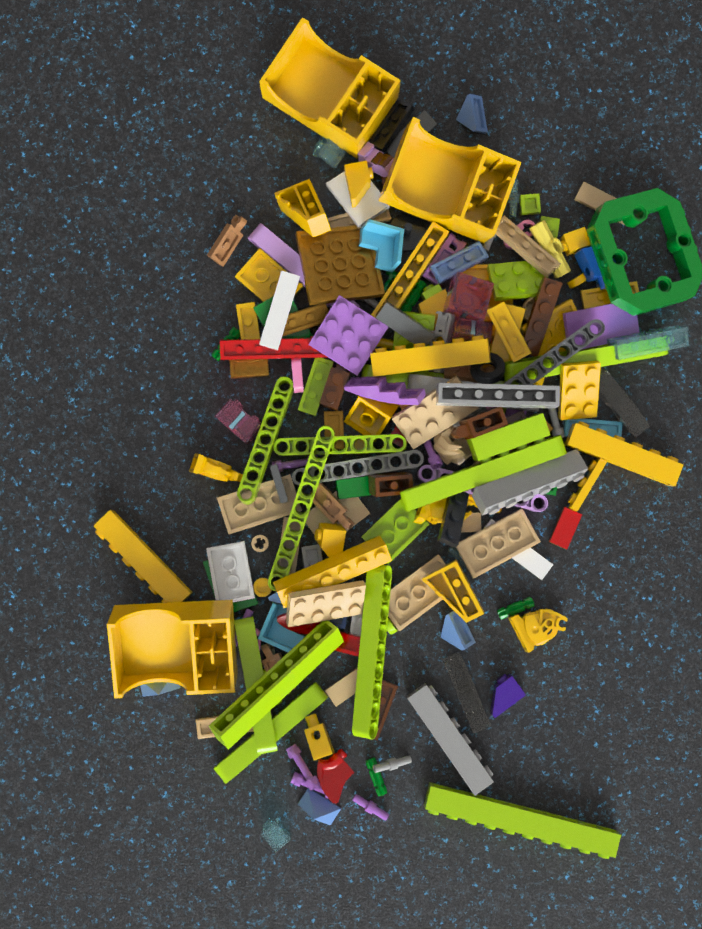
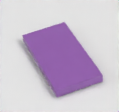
(616, 323)

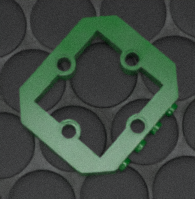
(676, 230)

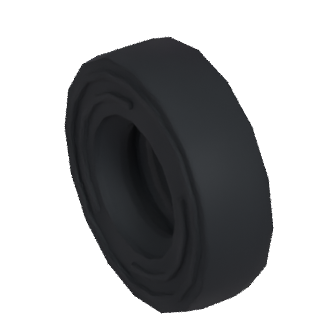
(489, 377)

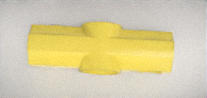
(552, 245)

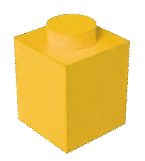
(575, 241)

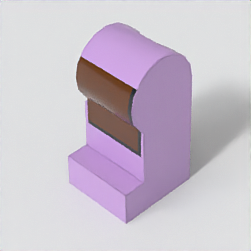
(376, 159)

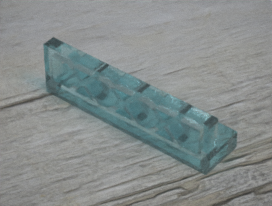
(649, 342)

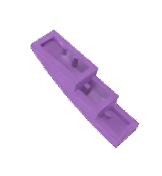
(379, 390)

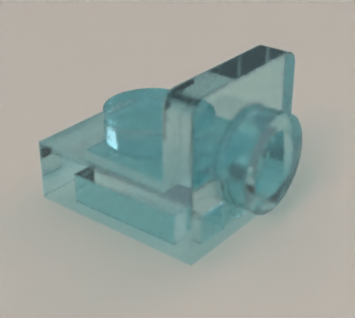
(329, 152)

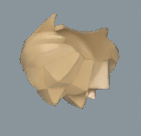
(450, 448)

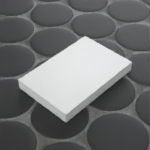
(367, 208)
(230, 572)

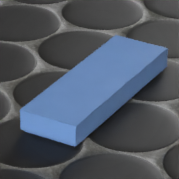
(459, 262)

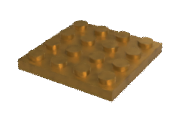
(338, 266)

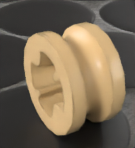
(254, 541)

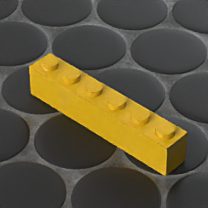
(414, 267)
(430, 357)
(622, 454)
(141, 558)
(335, 568)

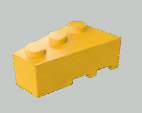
(303, 207)
(453, 587)

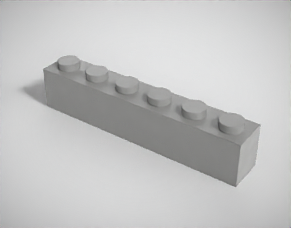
(497, 395)
(529, 482)
(450, 739)

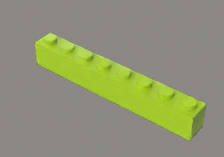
(276, 684)

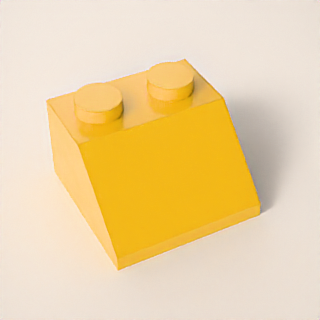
(370, 416)

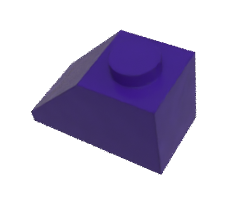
(505, 694)

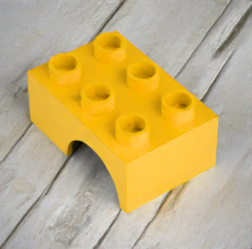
(329, 91)
(449, 183)
(174, 644)

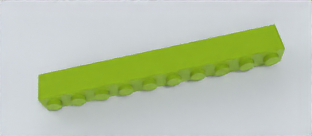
(522, 820)

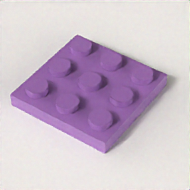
(348, 335)

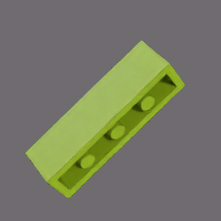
(508, 437)

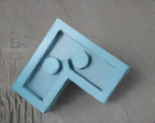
(385, 240)
(276, 634)

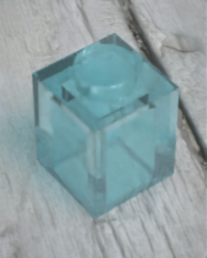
(275, 834)

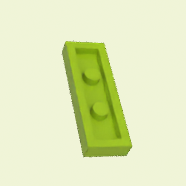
(315, 385)

